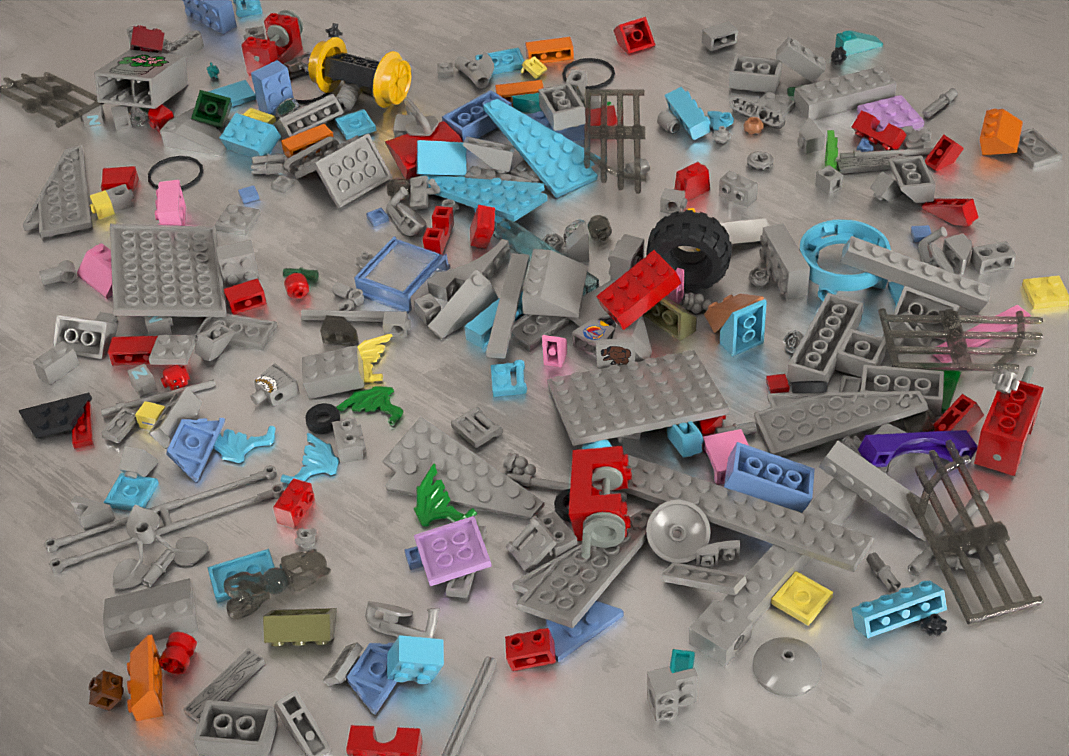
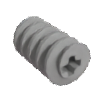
(348, 96)

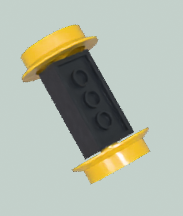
(331, 65)

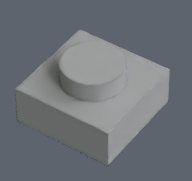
(445, 69)

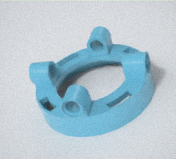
(842, 230)

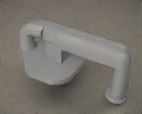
(423, 124)
(410, 216)
(932, 254)
(389, 624)

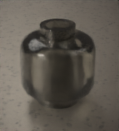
(394, 186)
(599, 228)

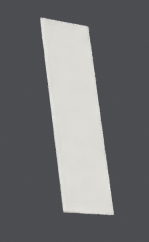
(743, 231)

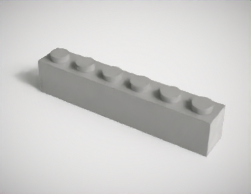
(875, 487)

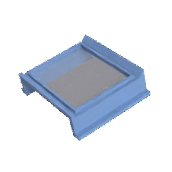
(398, 273)

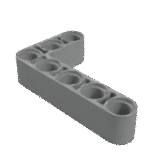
(184, 46)

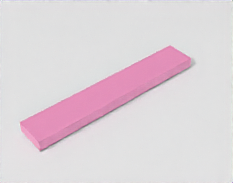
(985, 328)

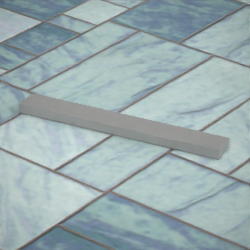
(507, 306)

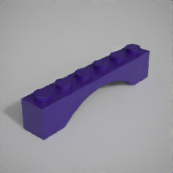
(883, 448)

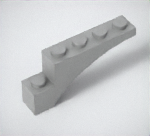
(446, 283)

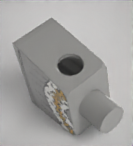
(274, 386)

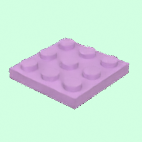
(893, 111)
(452, 551)

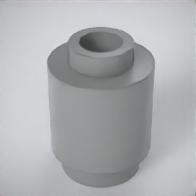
(668, 122)
(645, 167)

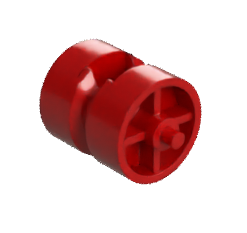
(177, 654)

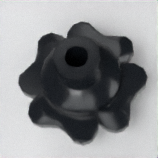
(334, 31)
(838, 56)
(933, 625)

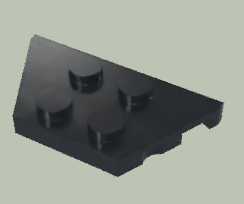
(55, 415)

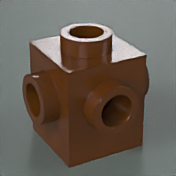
(105, 690)

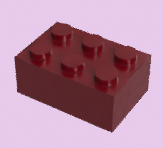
(146, 39)

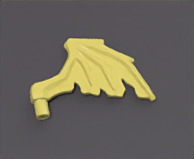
(370, 352)

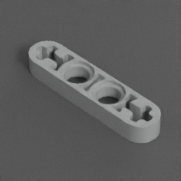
(758, 109)
(295, 161)

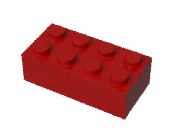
(638, 289)

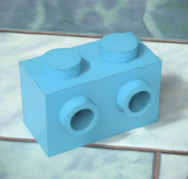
(686, 438)

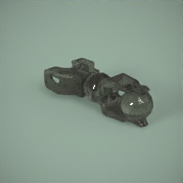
(256, 588)

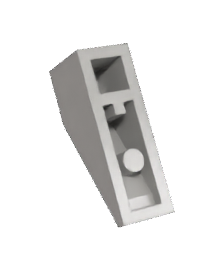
(302, 725)

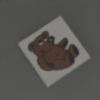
(614, 352)

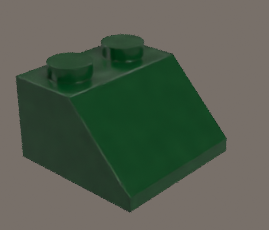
(211, 109)

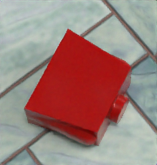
(119, 176)
(693, 180)
(482, 226)

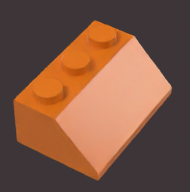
(1000, 132)
(145, 681)

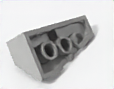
(465, 305)

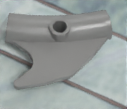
(477, 70)

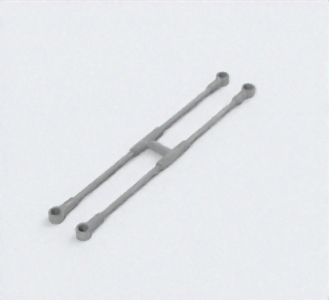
(53, 544)

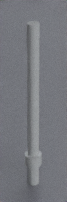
(906, 152)
(155, 398)
(528, 480)

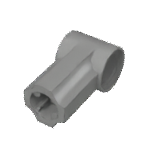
(63, 272)

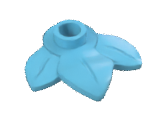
(720, 119)

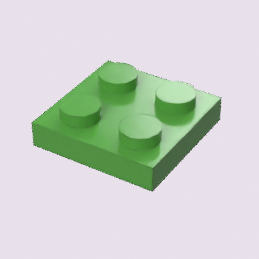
(831, 149)

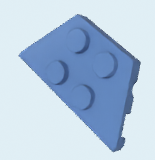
(194, 444)
(591, 624)
(369, 676)

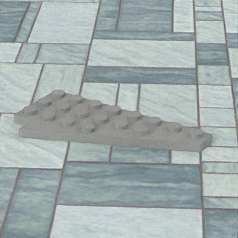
(64, 198)
(812, 419)
(465, 475)
(572, 584)

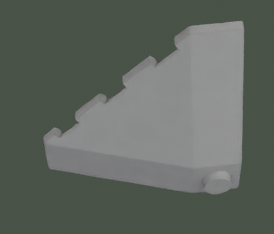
(192, 135)

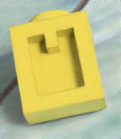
(534, 67)

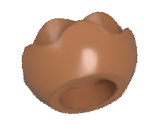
(753, 125)

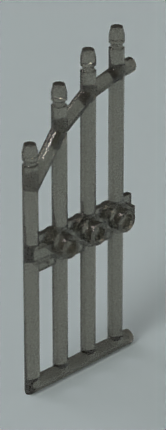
(47, 98)
(617, 132)
(956, 340)
(968, 540)

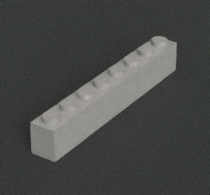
(915, 274)

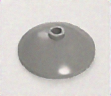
(681, 517)
(787, 675)

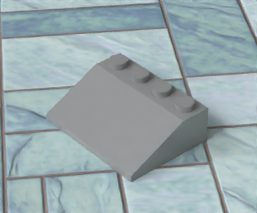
(553, 285)
(149, 612)

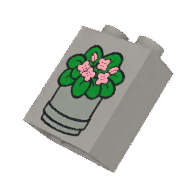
(141, 79)

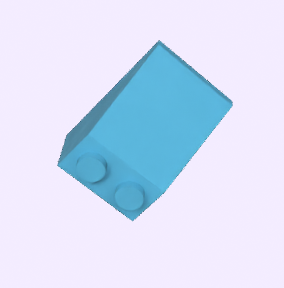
(744, 329)

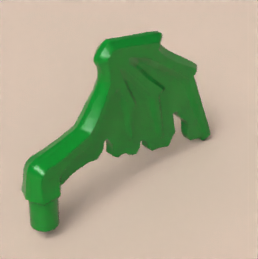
(373, 399)
(433, 501)

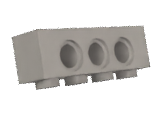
(311, 119)

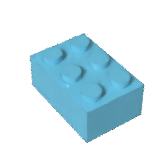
(249, 136)

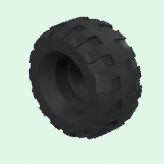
(698, 231)

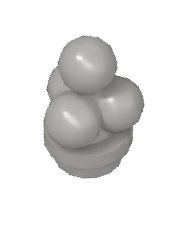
(695, 302)
(518, 465)

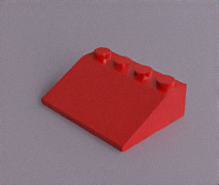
(405, 148)

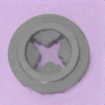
(765, 158)

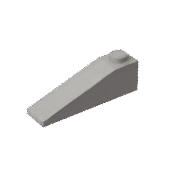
(639, 332)

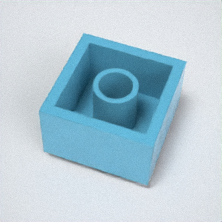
(415, 659)

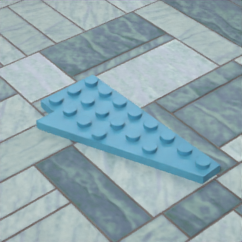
(548, 153)
(508, 198)

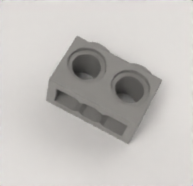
(993, 257)

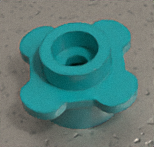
(213, 71)

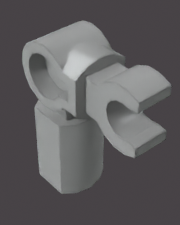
(354, 296)

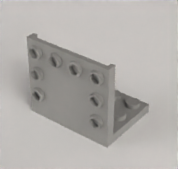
(349, 169)

